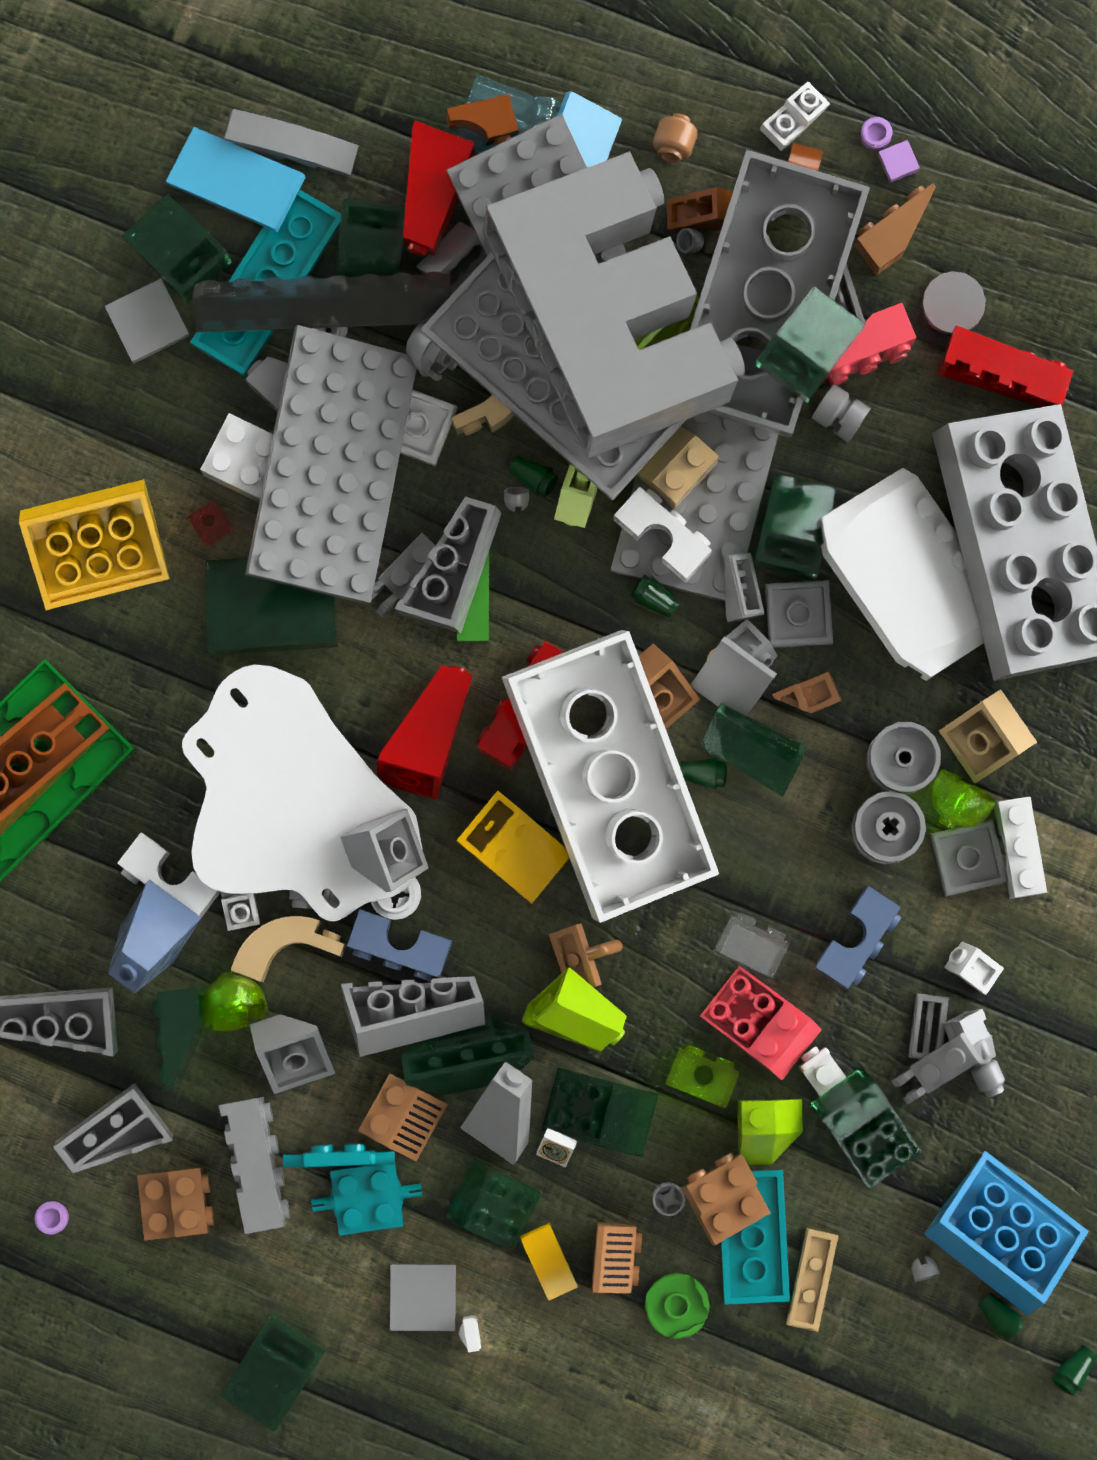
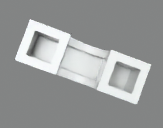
(645, 513)
(1021, 845)
(144, 863)

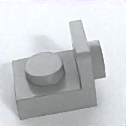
(753, 642)

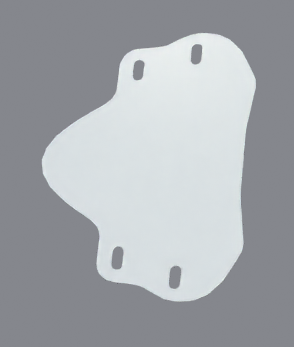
(282, 795)

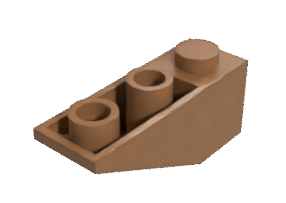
(888, 239)

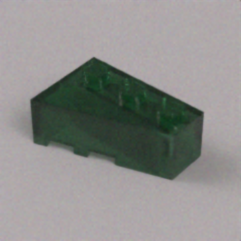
(753, 748)

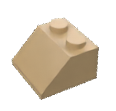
(678, 467)
(987, 736)

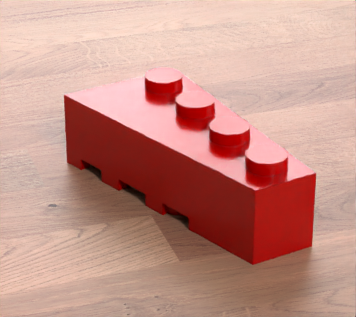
(1003, 369)
(504, 739)

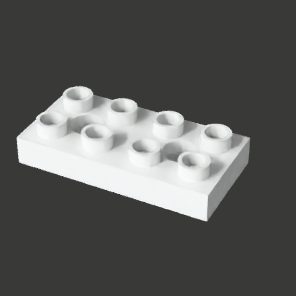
(610, 775)

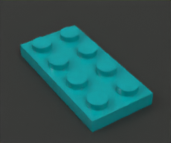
(757, 1255)

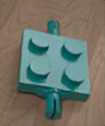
(326, 1156)
(366, 1198)

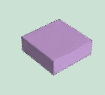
(898, 161)

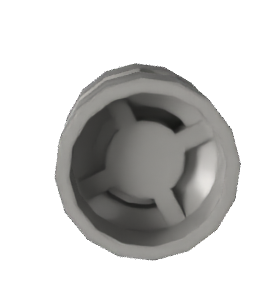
(841, 413)

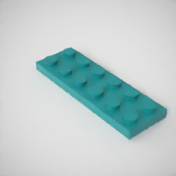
(281, 255)

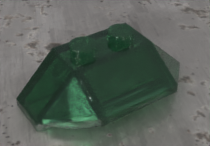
(466, 1057)

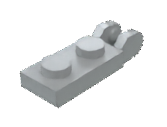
(401, 572)
(939, 1066)

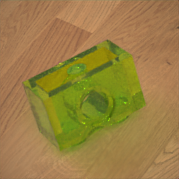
(682, 1076)

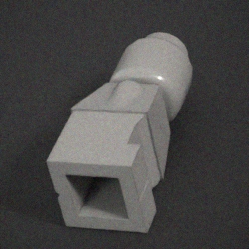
(987, 1072)

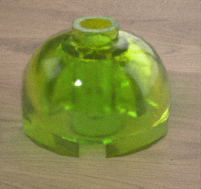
(959, 802)
(232, 1002)

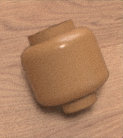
(674, 138)

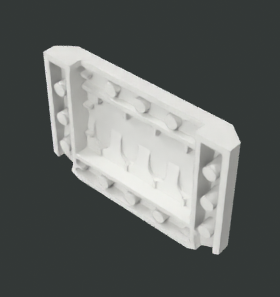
(904, 572)

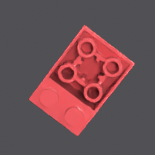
(884, 338)
(761, 1022)

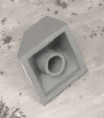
(386, 850)
(290, 1052)

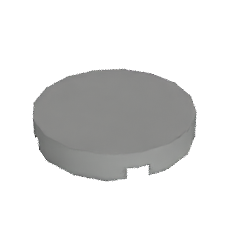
(953, 301)

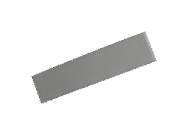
(290, 142)

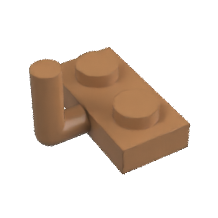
(574, 952)

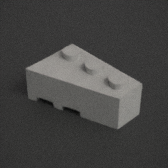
(114, 1130)

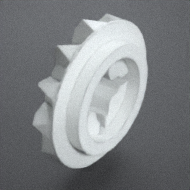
(405, 905)

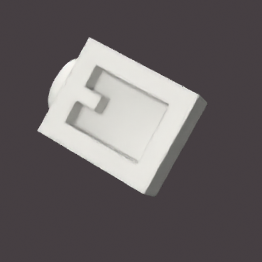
(974, 967)
(821, 1070)

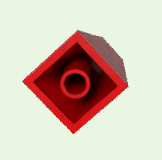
(429, 189)
(423, 742)

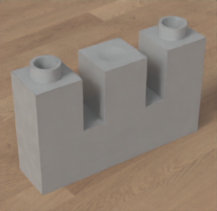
(591, 312)

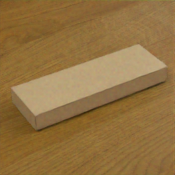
(812, 1279)

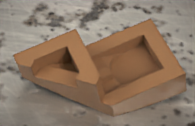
(812, 694)

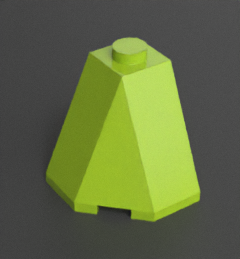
(575, 1013)
(767, 1128)

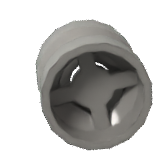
(672, 1202)

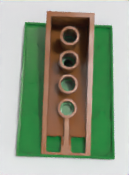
(50, 759)

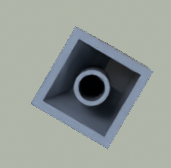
(151, 937)

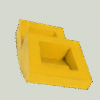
(548, 1261)

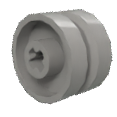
(922, 758)
(901, 814)

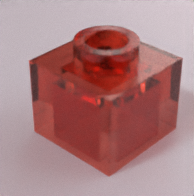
(215, 532)

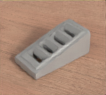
(743, 598)

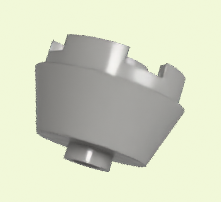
(427, 356)

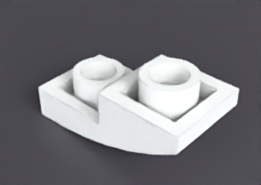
(794, 116)
(240, 910)

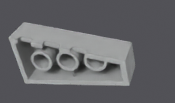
(451, 574)
(411, 1011)
(63, 1019)
(255, 1164)

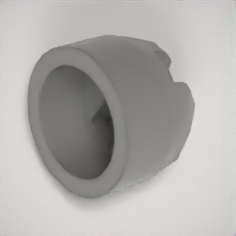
(689, 241)
(516, 497)
(924, 1271)

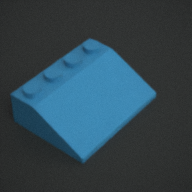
(1007, 1234)

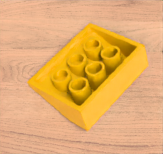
(94, 544)

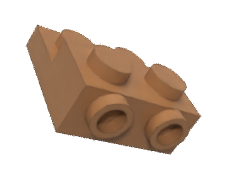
(725, 1198)
(175, 1203)

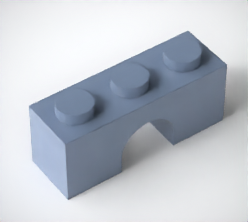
(876, 916)
(371, 938)

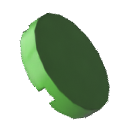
(677, 1305)

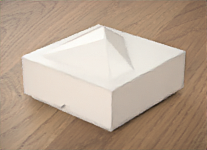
(470, 1334)

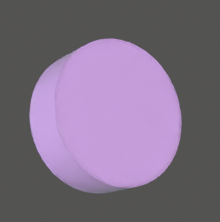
(876, 133)
(51, 1217)

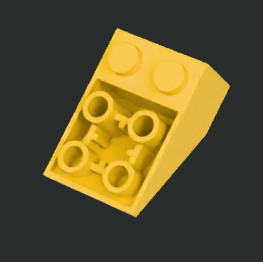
(514, 847)

